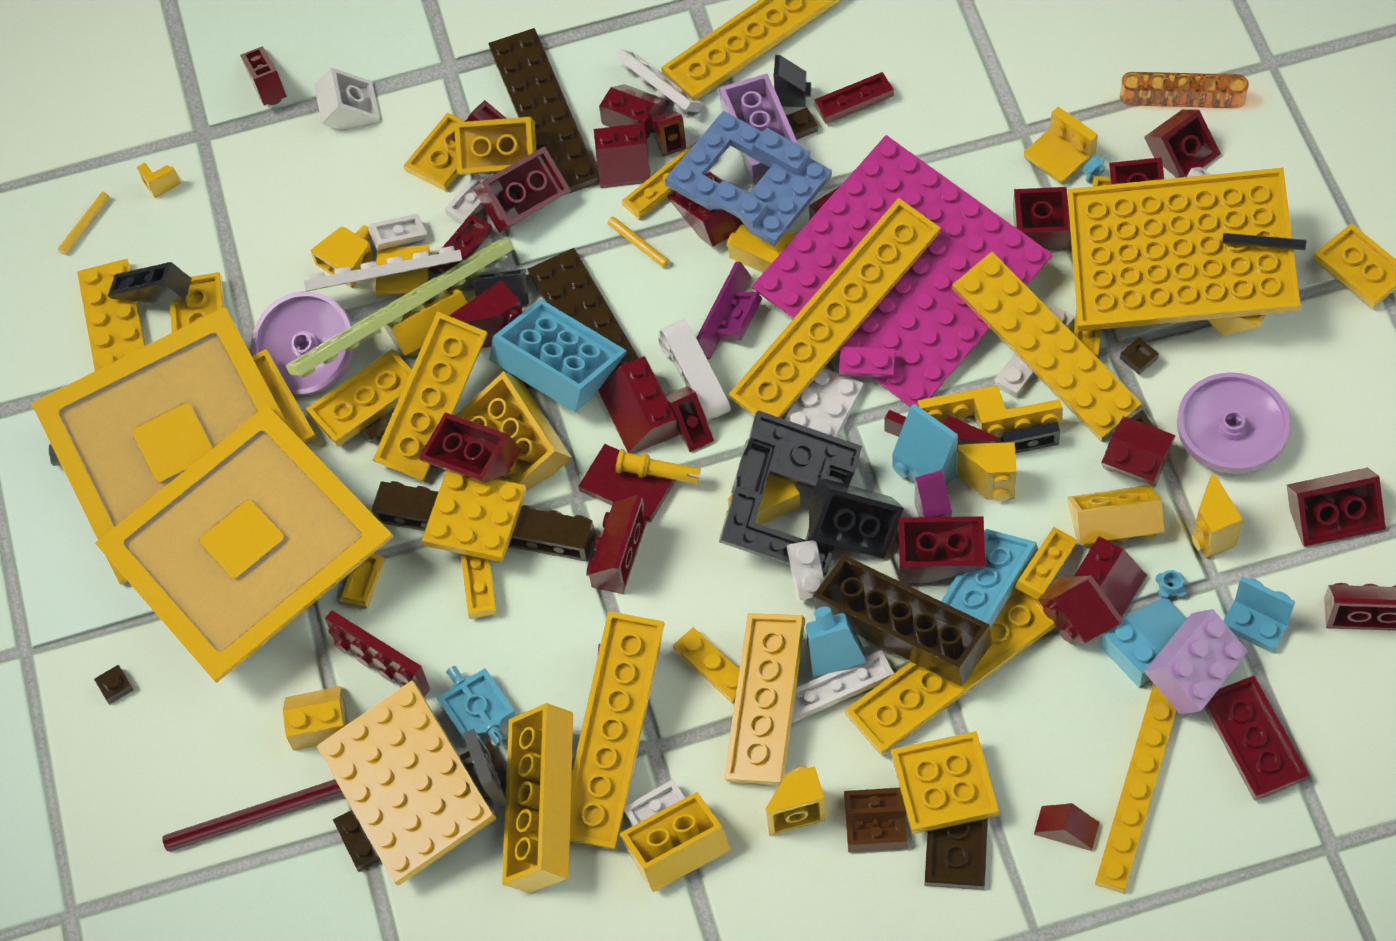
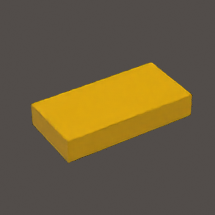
(362, 582)

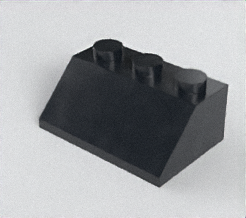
(853, 518)

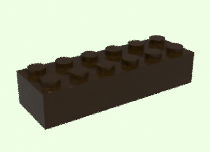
(905, 620)

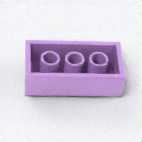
(759, 106)

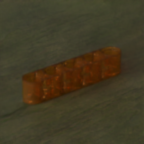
(1184, 89)

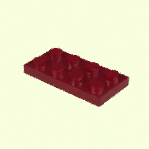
(374, 652)
(1255, 738)

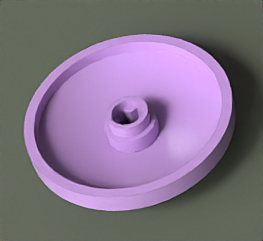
(294, 328)
(1233, 423)

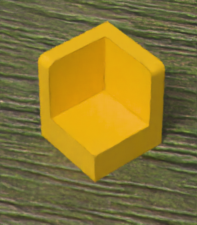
(160, 180)

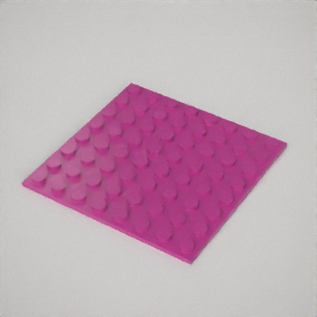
(921, 313)

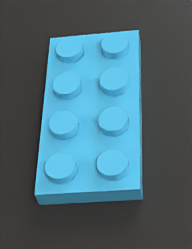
(988, 589)

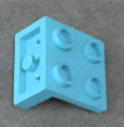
(1259, 614)

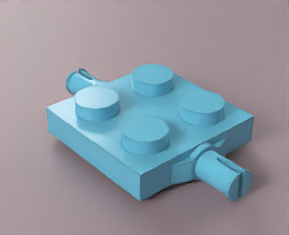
(476, 704)

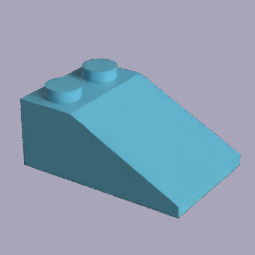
(925, 447)
(1142, 637)

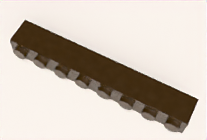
(534, 530)

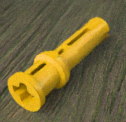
(645, 466)

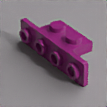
(730, 312)

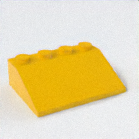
(512, 410)

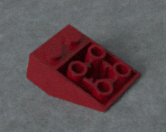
(709, 225)

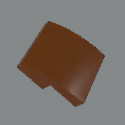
(875, 820)

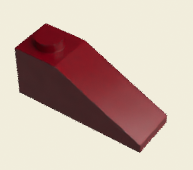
(263, 76)

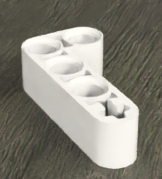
(682, 346)

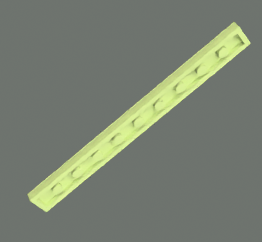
(393, 312)

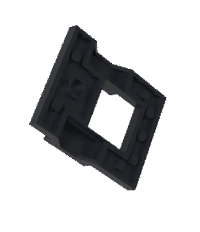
(792, 454)

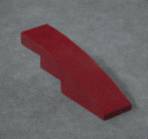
(966, 433)

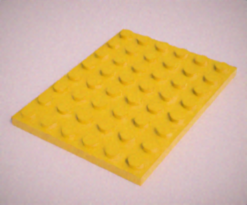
(1159, 253)

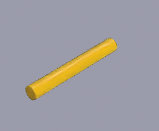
(83, 223)
(638, 242)

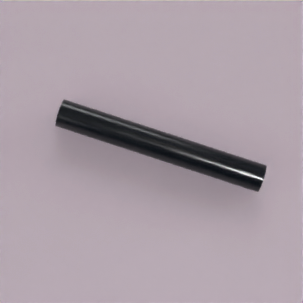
(1264, 241)

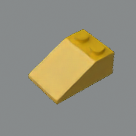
(493, 144)

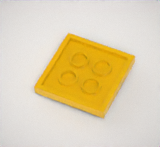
(474, 516)
(944, 782)

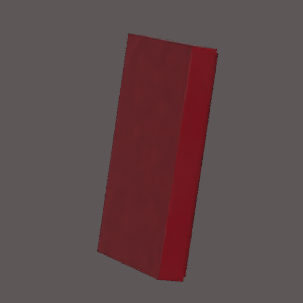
(608, 486)

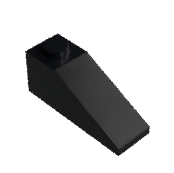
(152, 284)

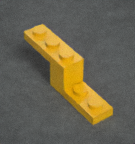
(990, 412)

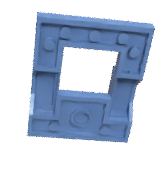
(774, 200)

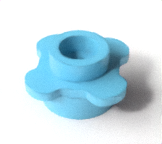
(1094, 167)
(1170, 577)

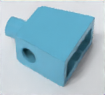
(832, 643)

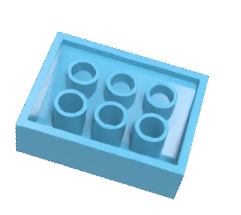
(556, 354)

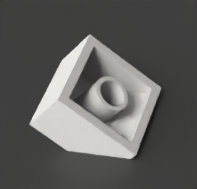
(345, 100)

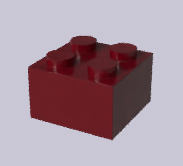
(1043, 215)

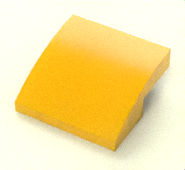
(405, 281)

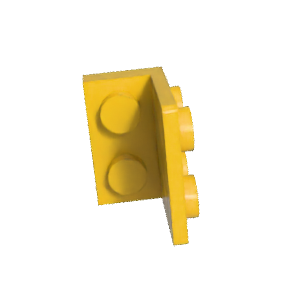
(1062, 146)

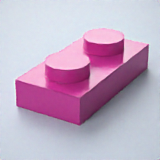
(867, 362)

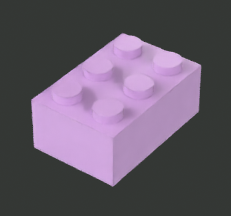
(1196, 661)

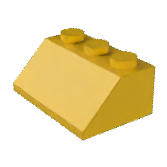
(412, 330)
(1116, 514)
(675, 841)

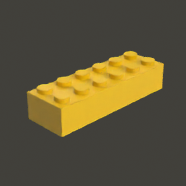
(538, 798)

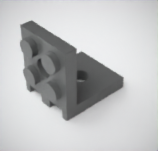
(483, 771)

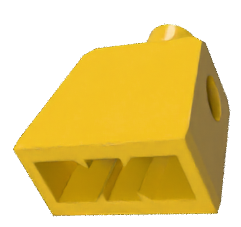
(343, 249)

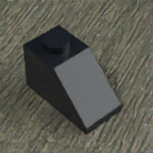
(790, 83)

